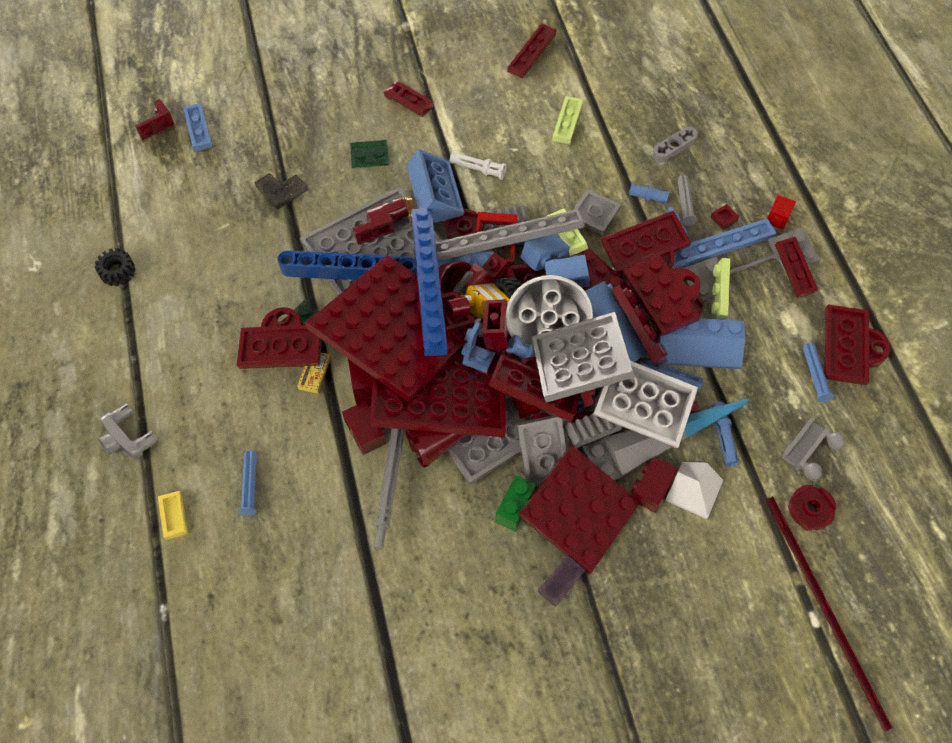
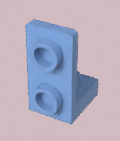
(473, 355)

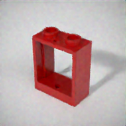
(498, 219)

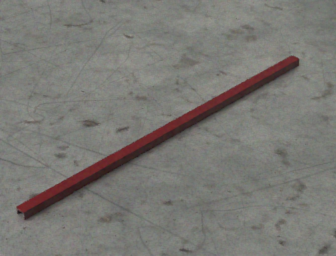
(826, 609)

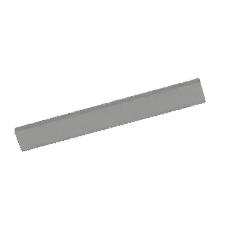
(509, 234)

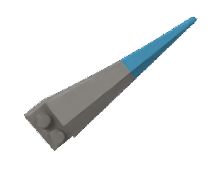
(630, 450)

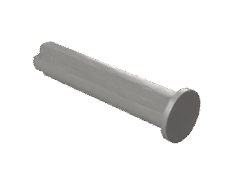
(686, 201)

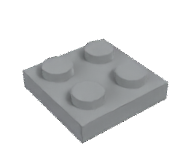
(597, 211)

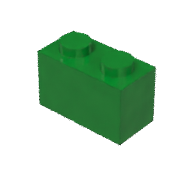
(513, 502)

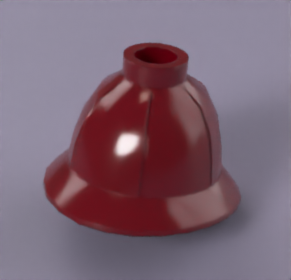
(451, 274)

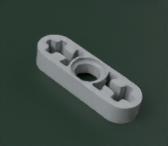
(679, 138)

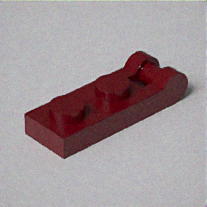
(409, 98)

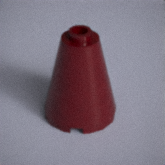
(431, 444)

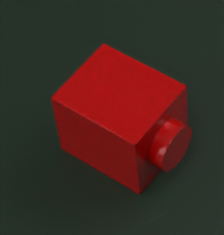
(780, 211)

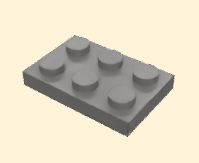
(540, 446)

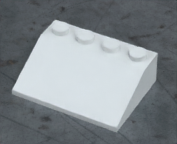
(648, 404)

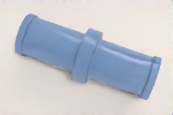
(648, 193)

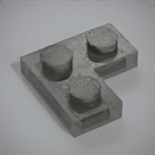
(282, 193)

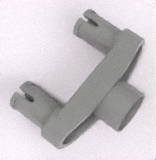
(116, 438)

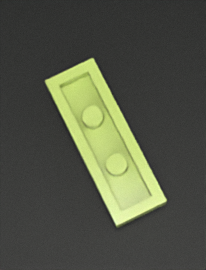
(567, 120)
(572, 238)
(721, 289)

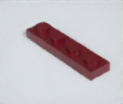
(531, 50)

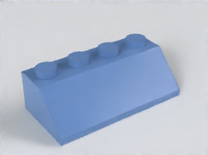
(434, 186)
(603, 303)
(706, 344)

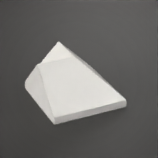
(695, 488)

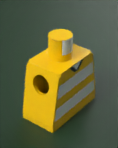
(479, 293)

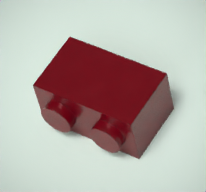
(495, 325)
(358, 422)
(654, 484)

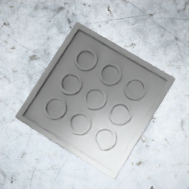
(581, 357)

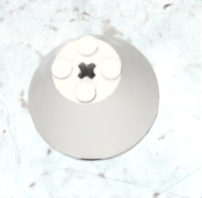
(546, 305)

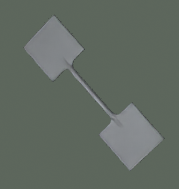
(704, 269)

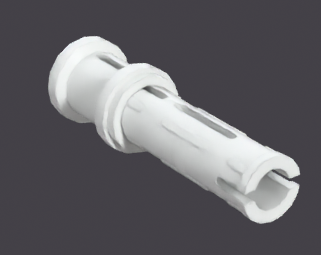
(488, 165)

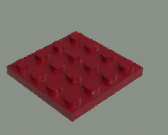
(579, 509)

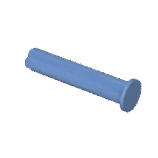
(817, 373)
(248, 484)

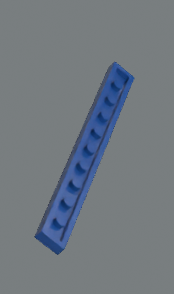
(428, 283)

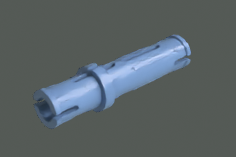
(726, 438)

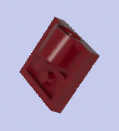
(455, 312)

